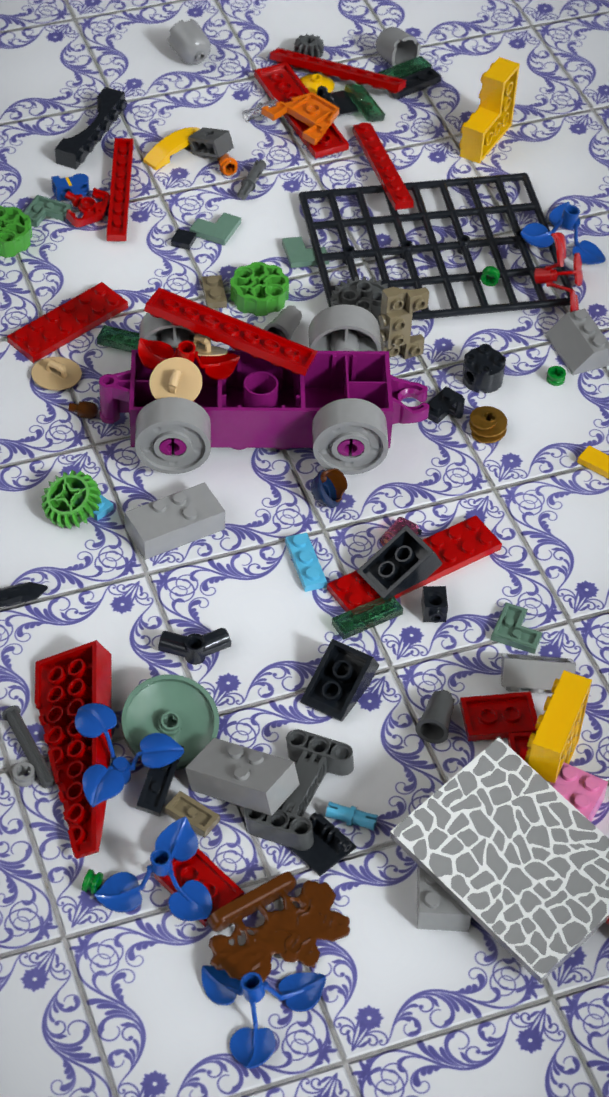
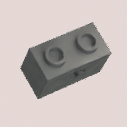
(210, 142)

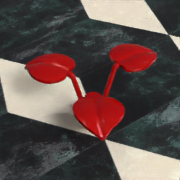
(549, 275)
(215, 367)

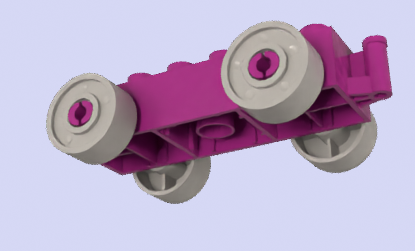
(337, 408)

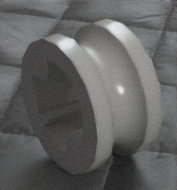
(25, 768)

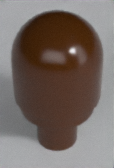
(84, 409)

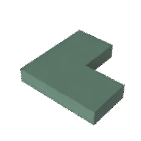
(43, 207)
(216, 232)
(298, 255)
(512, 633)

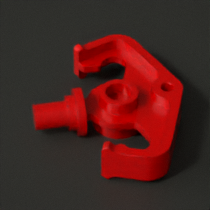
(92, 211)

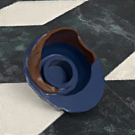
(329, 487)

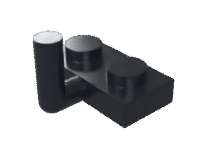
(446, 403)

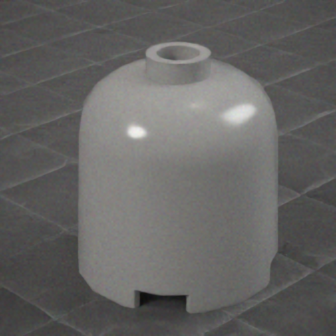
(189, 42)
(397, 46)

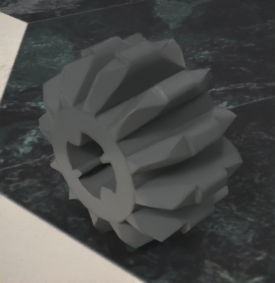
(309, 45)

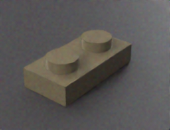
(214, 291)
(199, 816)

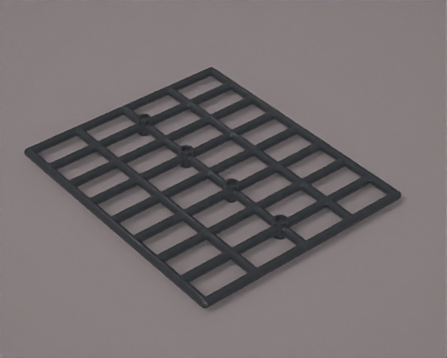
(462, 245)

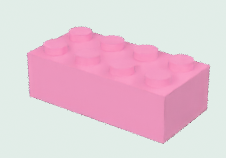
(581, 789)

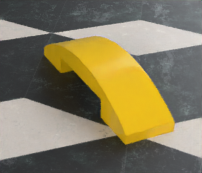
(161, 152)

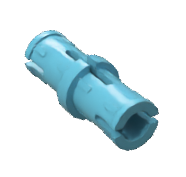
(351, 816)

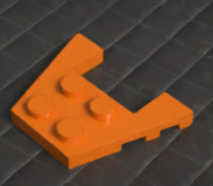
(308, 109)

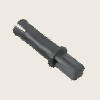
(249, 183)

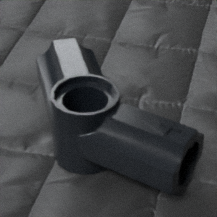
(194, 646)

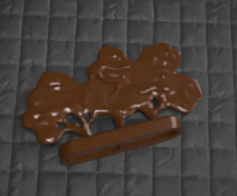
(284, 932)

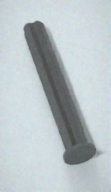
(28, 745)

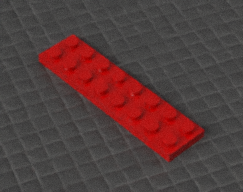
(283, 84)
(230, 331)
(453, 546)

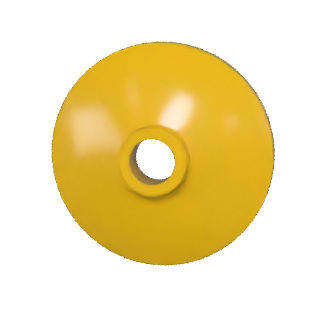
(314, 80)

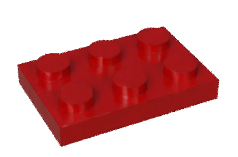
(498, 715)
(203, 870)

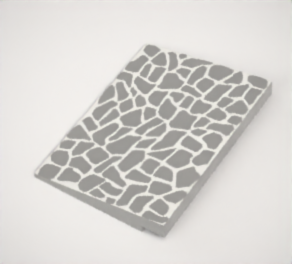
(513, 857)

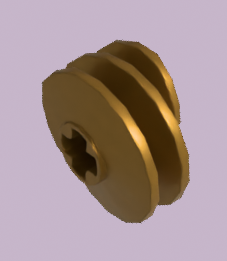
(487, 424)

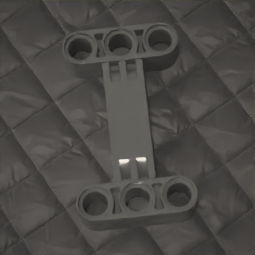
(314, 758)

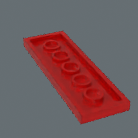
(67, 322)

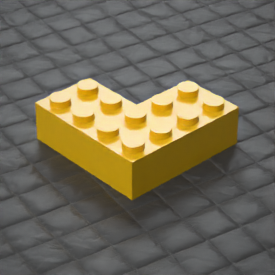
(494, 112)
(559, 726)

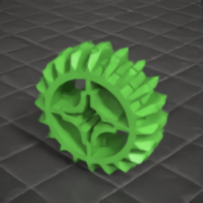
(61, 494)

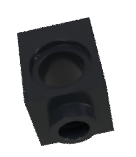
(434, 604)

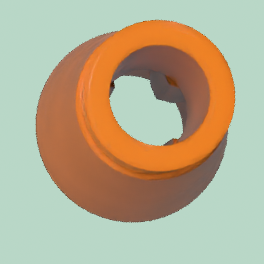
(227, 165)

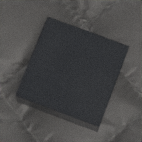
(183, 239)

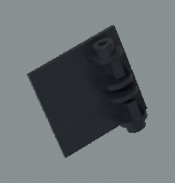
(339, 99)
(328, 846)

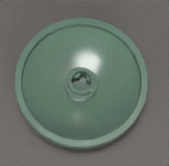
(174, 708)

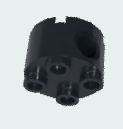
(483, 369)

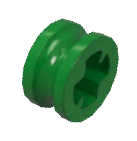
(488, 280)
(556, 375)
(92, 881)

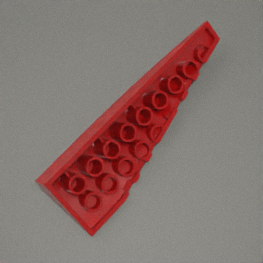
(62, 687)

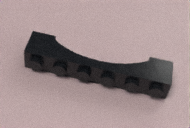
(74, 150)

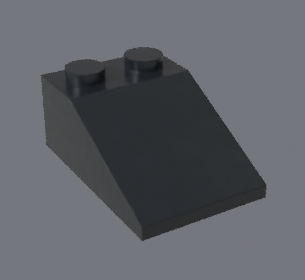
(399, 564)
(339, 680)

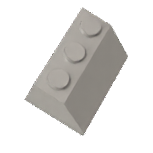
(579, 342)
(532, 671)

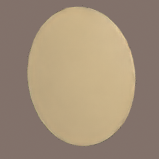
(206, 349)
(56, 373)
(176, 378)

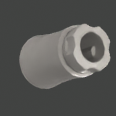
(285, 322)

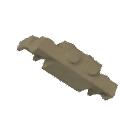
(396, 321)

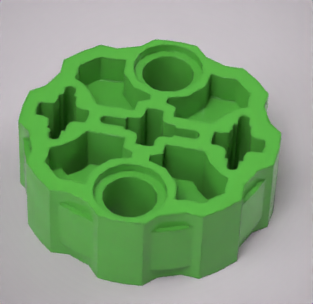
(14, 231)
(259, 288)

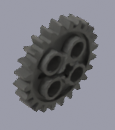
(360, 293)

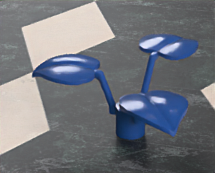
(565, 217)
(105, 783)
(189, 903)
(256, 1045)

